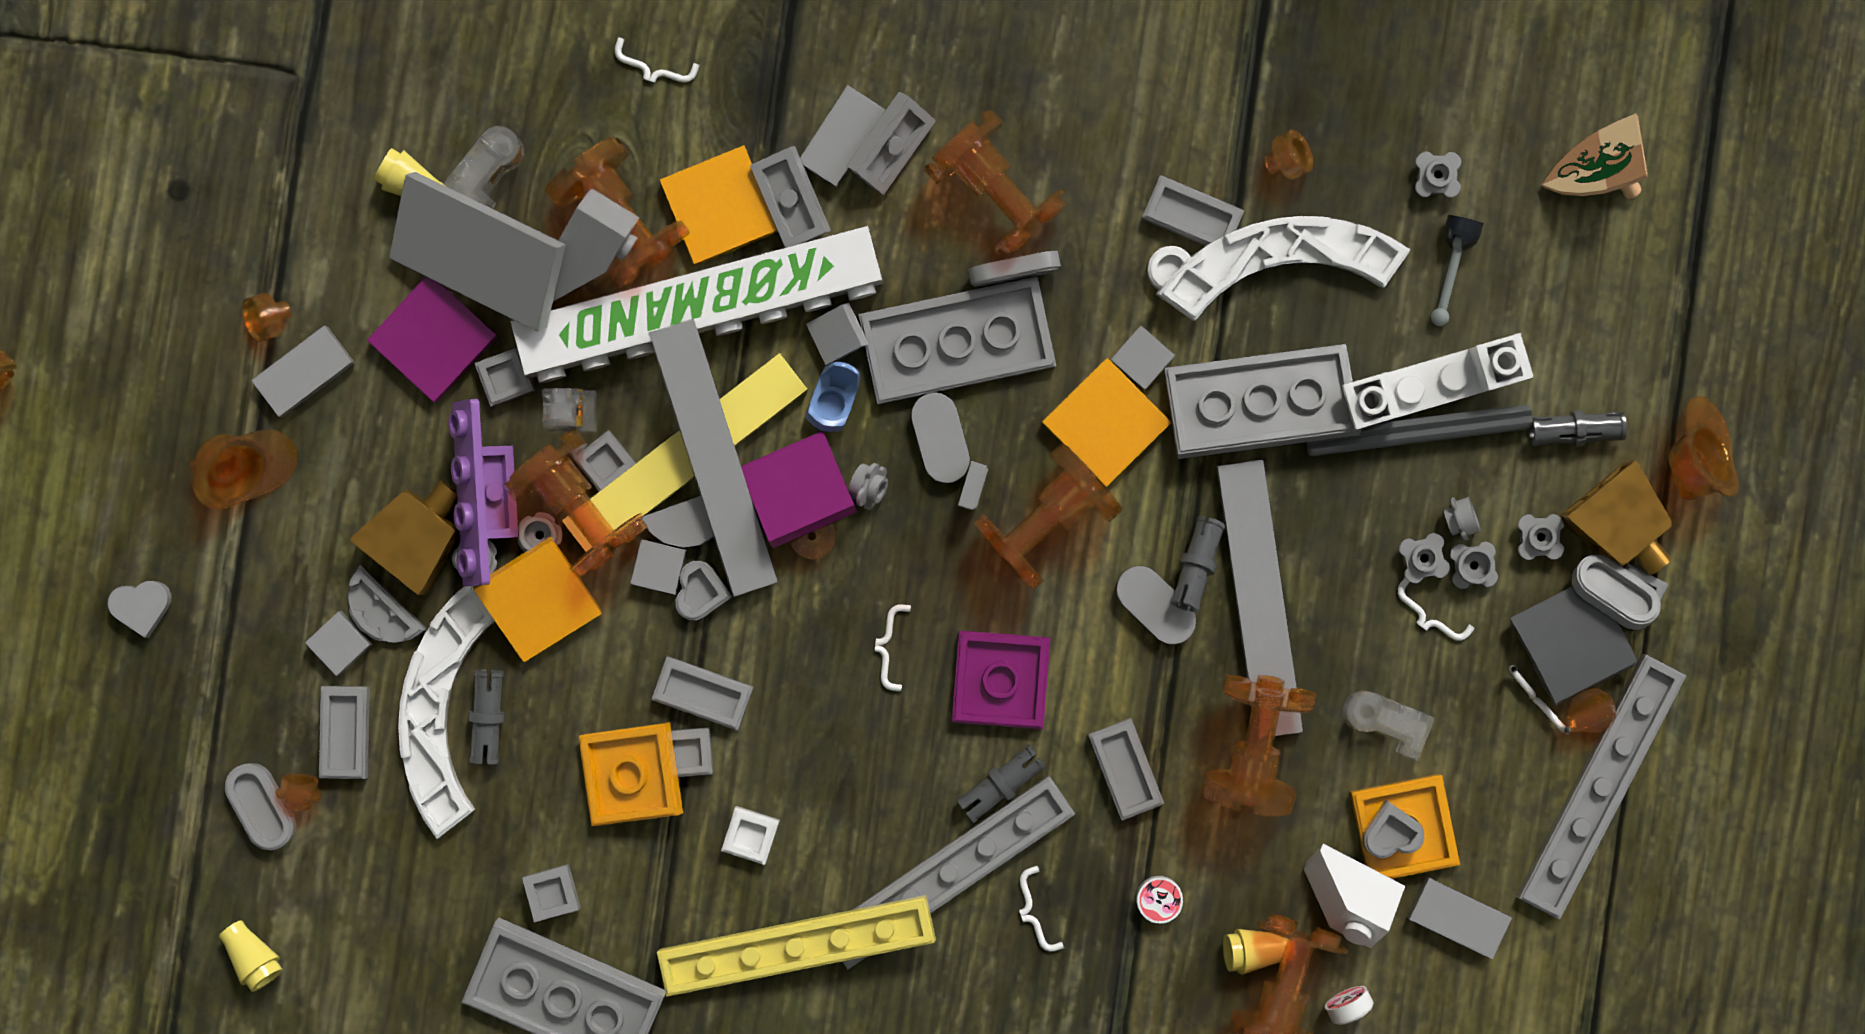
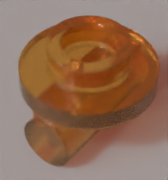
(1591, 711)

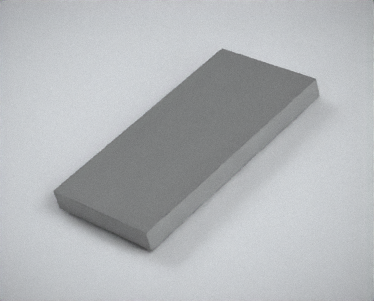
(477, 251)
(957, 340)
(1259, 401)
(556, 988)

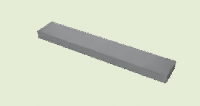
(712, 457)
(1257, 578)
(1601, 786)
(979, 849)

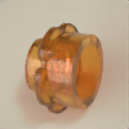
(298, 791)

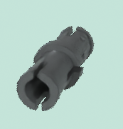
(1578, 428)
(1198, 564)
(486, 716)
(1001, 783)

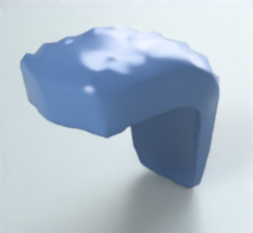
(833, 397)

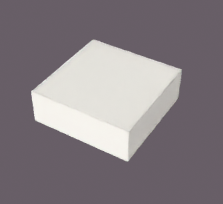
(750, 835)

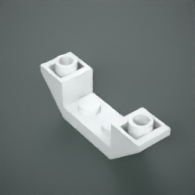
(1437, 381)

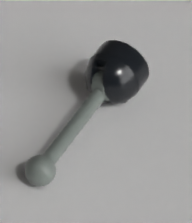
(1460, 235)

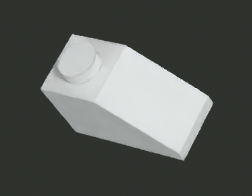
(1353, 896)

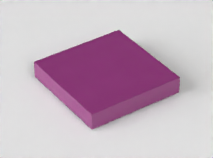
(432, 338)
(798, 489)
(1001, 679)

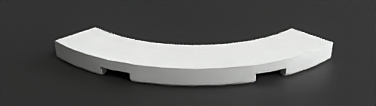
(1278, 243)
(425, 710)

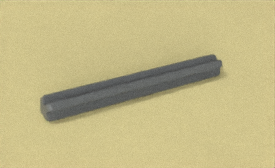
(1428, 429)

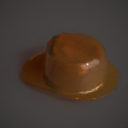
(1704, 455)
(242, 467)

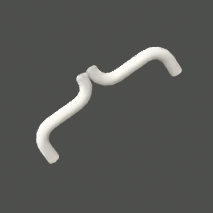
(646, 70)
(1431, 623)
(885, 656)
(1532, 695)
(1028, 918)

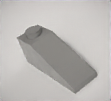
(593, 240)

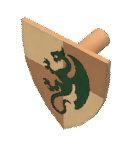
(1603, 163)

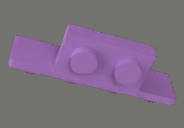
(483, 503)

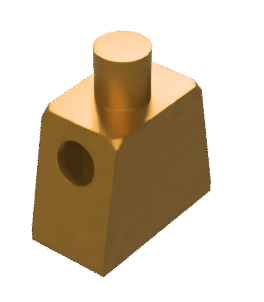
(1622, 519)
(412, 536)

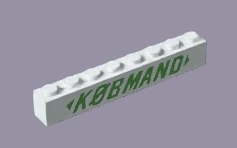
(712, 297)

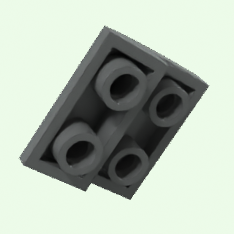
(1572, 644)

